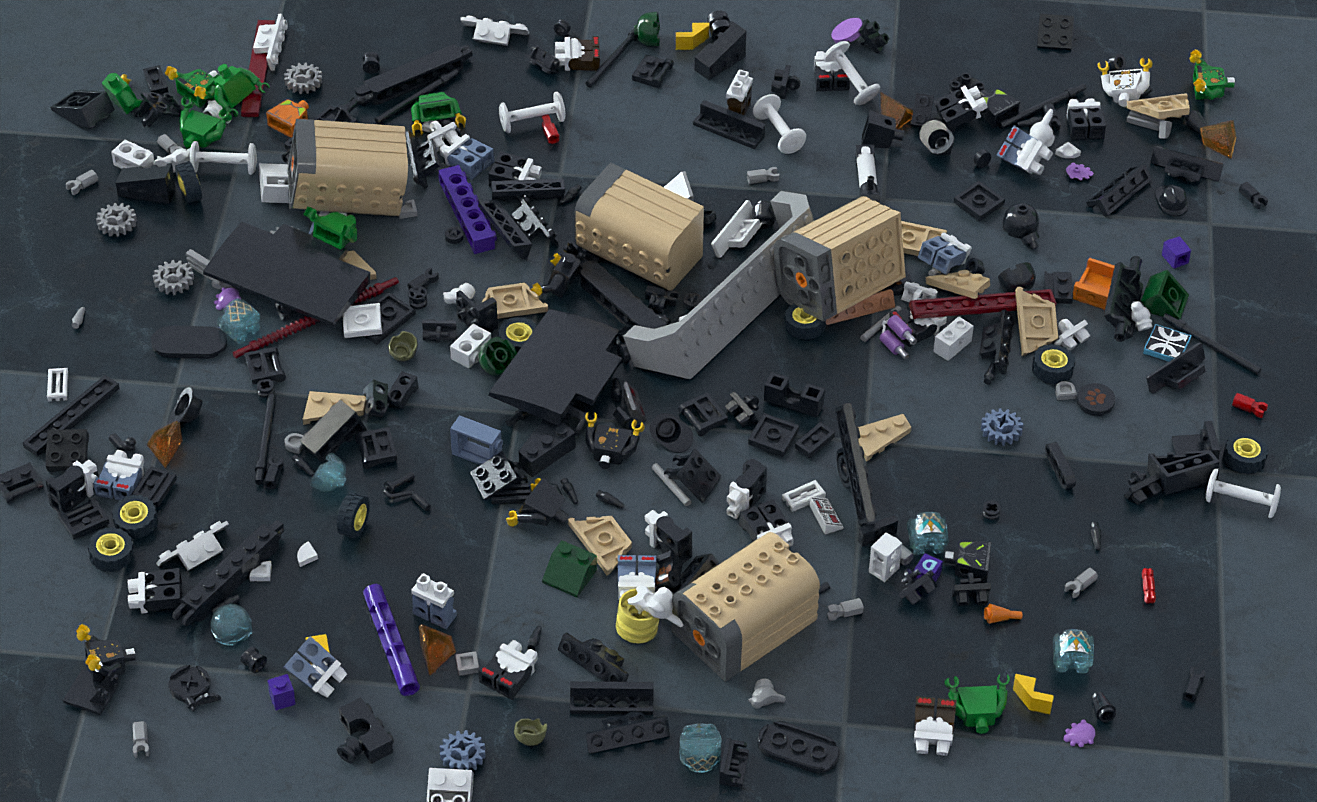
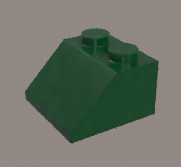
(1164, 295)
(570, 568)

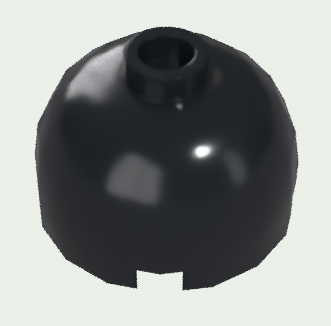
(1020, 220)
(1022, 276)

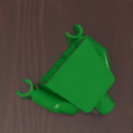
(235, 85)
(200, 126)
(333, 228)
(979, 704)

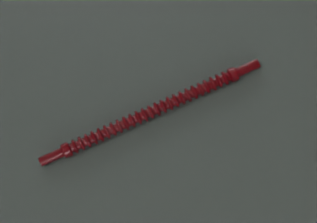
(279, 334)

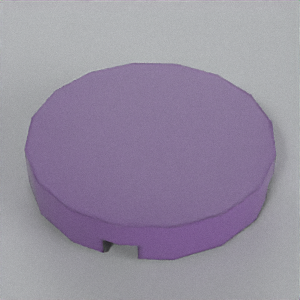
(847, 30)

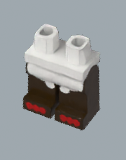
(578, 53)
(740, 93)
(930, 731)

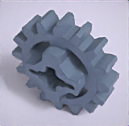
(1001, 427)
(462, 751)

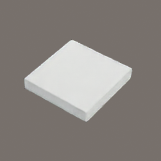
(362, 320)

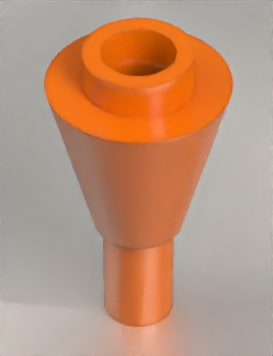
(996, 614)

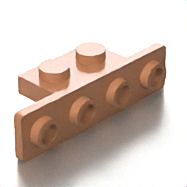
(875, 303)

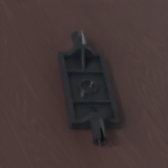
(337, 114)
(1124, 291)

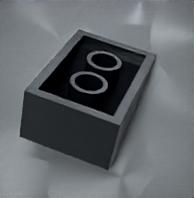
(84, 107)

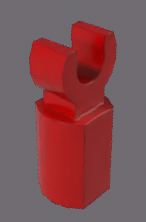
(550, 130)
(1249, 405)

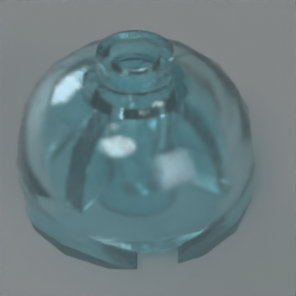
(330, 474)
(230, 624)

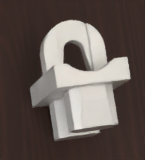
(440, 133)
(913, 291)
(1069, 332)

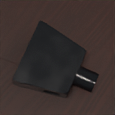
(880, 130)

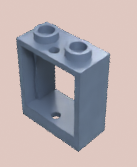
(471, 451)

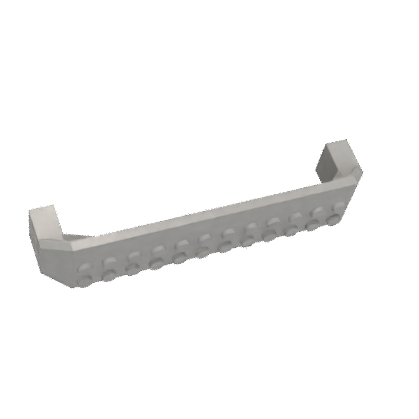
(696, 339)

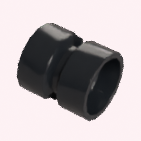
(718, 23)

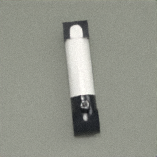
(866, 172)

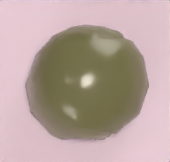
(403, 346)
(530, 731)

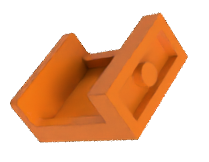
(1094, 284)

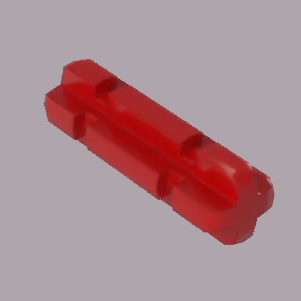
(1148, 585)

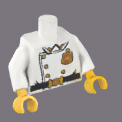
(1126, 84)

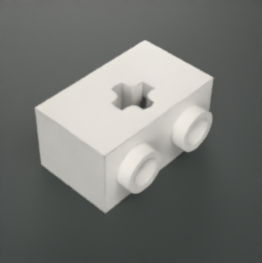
(953, 338)

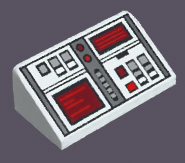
(825, 515)

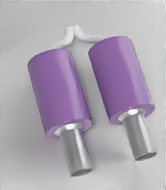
(892, 341)

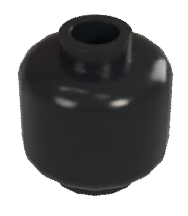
(764, 212)

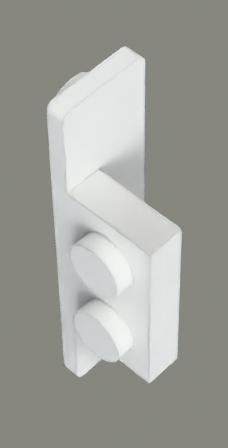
(493, 32)
(270, 39)
(737, 230)
(198, 550)

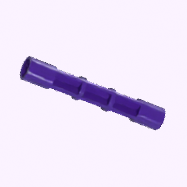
(391, 640)

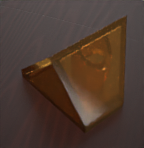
(896, 110)
(1220, 137)
(166, 442)
(435, 647)

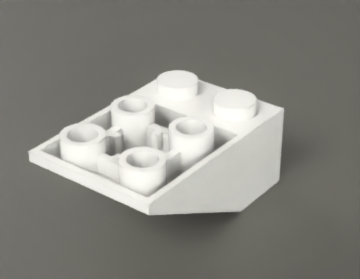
(274, 183)
(450, 785)

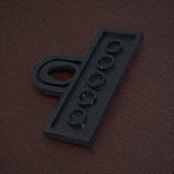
(851, 466)

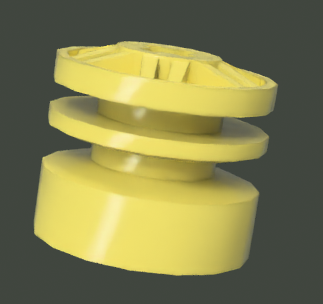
(634, 626)

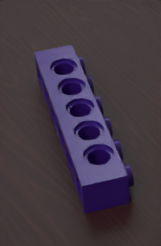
(466, 209)

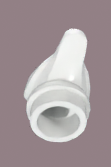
(213, 109)
(466, 288)
(1141, 316)

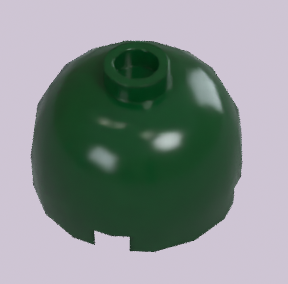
(648, 29)
(496, 355)

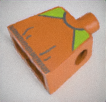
(285, 114)

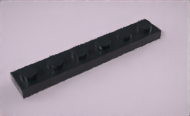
(72, 413)

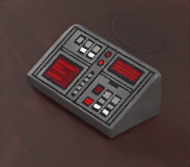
(633, 403)

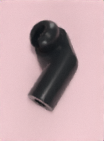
(127, 445)

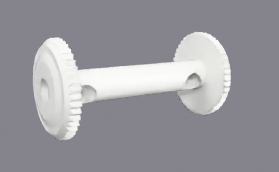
(864, 95)
(558, 108)
(791, 139)
(217, 157)
(1243, 493)

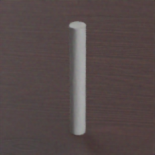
(875, 328)
(671, 484)

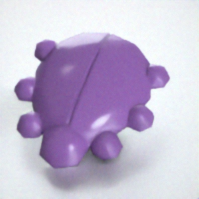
(1078, 171)
(225, 297)
(1080, 734)

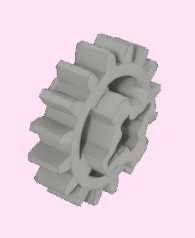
(303, 78)
(116, 219)
(173, 277)

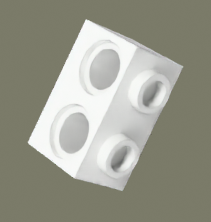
(131, 155)
(467, 346)
(885, 557)

